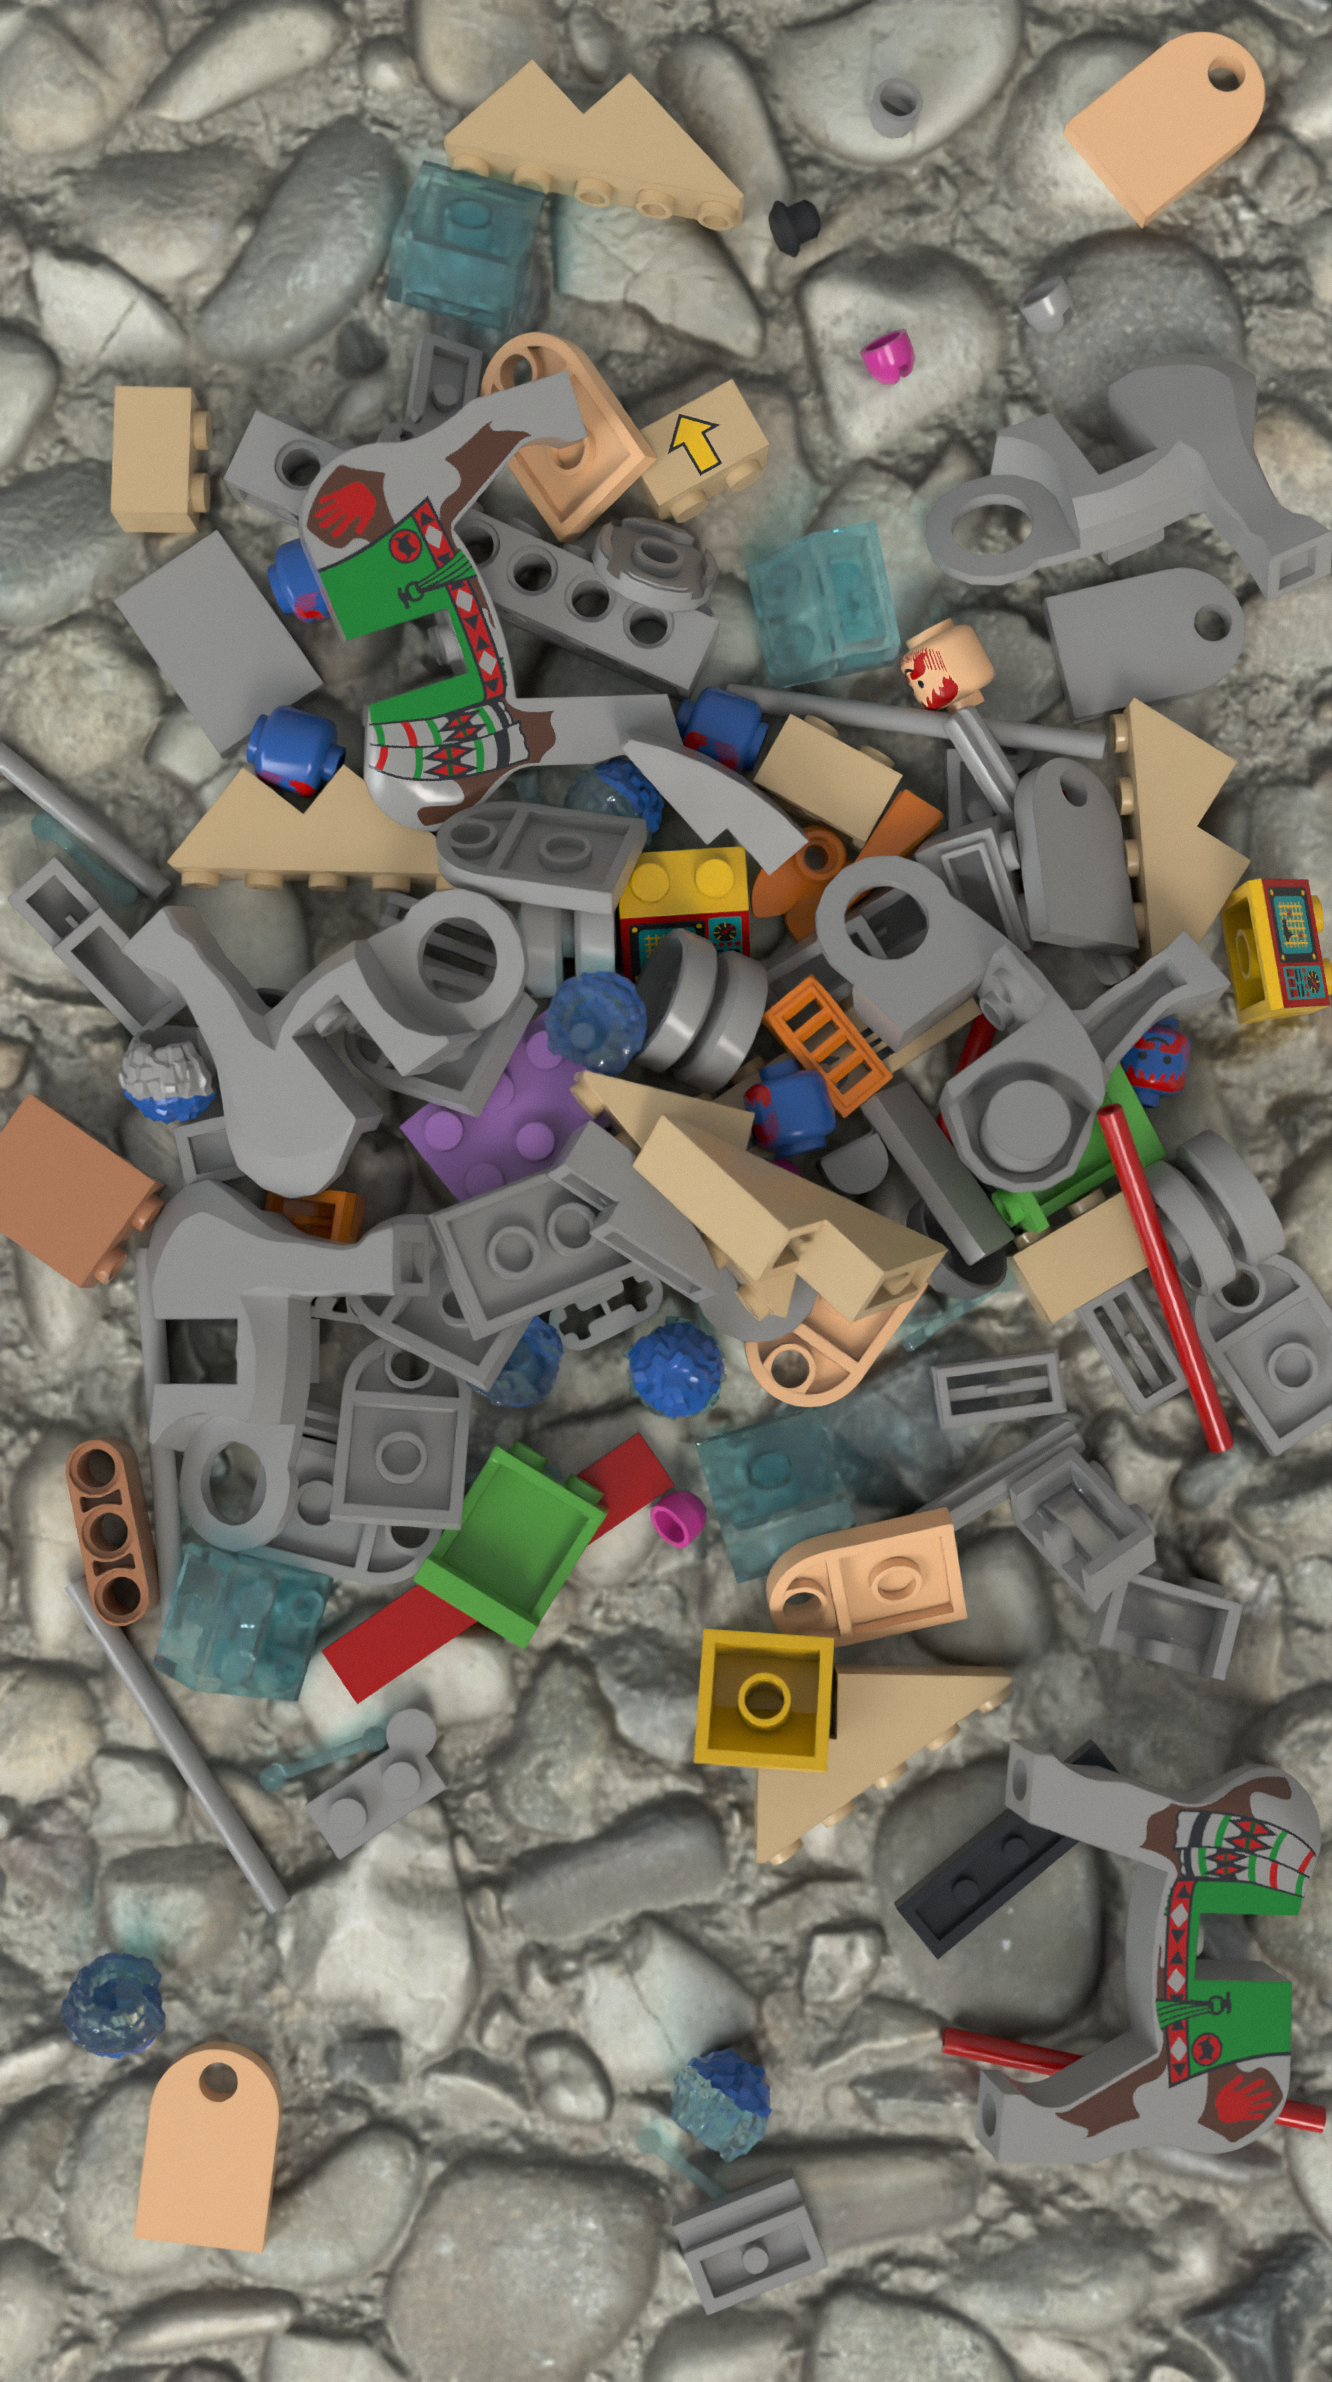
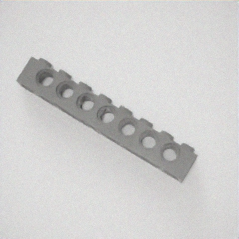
(671, 666)

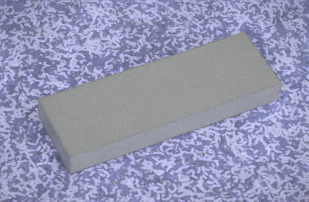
(937, 1172)

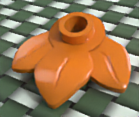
(795, 887)

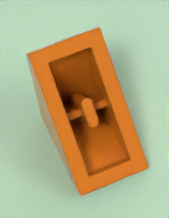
(324, 1215)

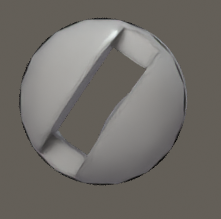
(895, 108)
(1048, 305)

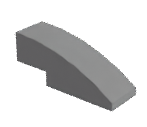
(715, 798)
(881, 925)
(90, 945)
(634, 1213)

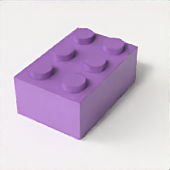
(518, 1128)

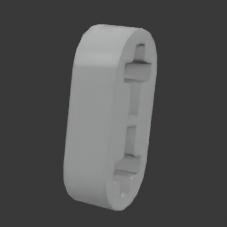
(612, 1322)

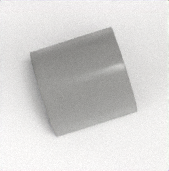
(855, 1166)

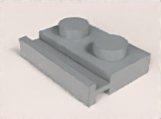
(749, 2242)

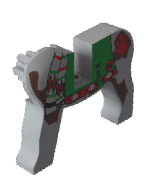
(389, 553)
(1206, 2035)

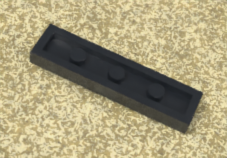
(986, 1872)

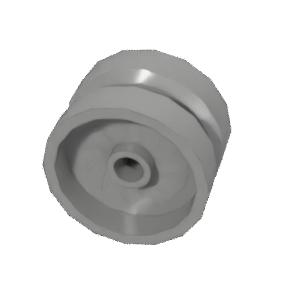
(561, 934)
(699, 1009)
(1213, 1212)

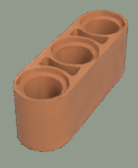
(102, 1560)

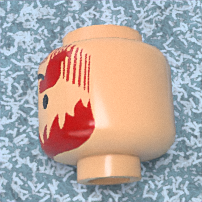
(947, 667)

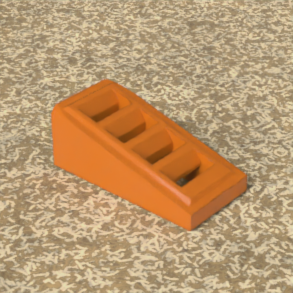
(901, 831)
(812, 991)

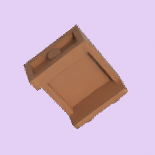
(71, 1194)

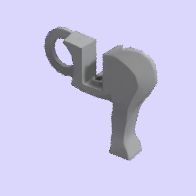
(1190, 452)
(282, 1087)
(1033, 1098)
(232, 1261)

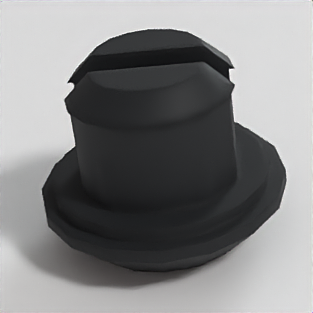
(793, 225)

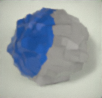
(169, 1073)

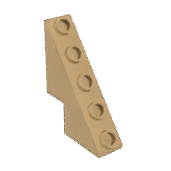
(614, 153)
(1164, 791)
(336, 841)
(634, 1114)
(786, 1223)
(877, 1725)

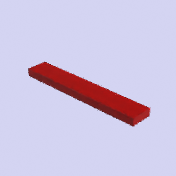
(423, 1622)

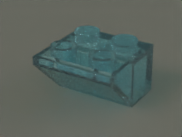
(824, 606)
(241, 1624)

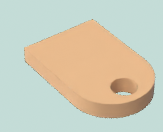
(1168, 123)
(584, 479)
(834, 1350)
(870, 1580)
(211, 2153)

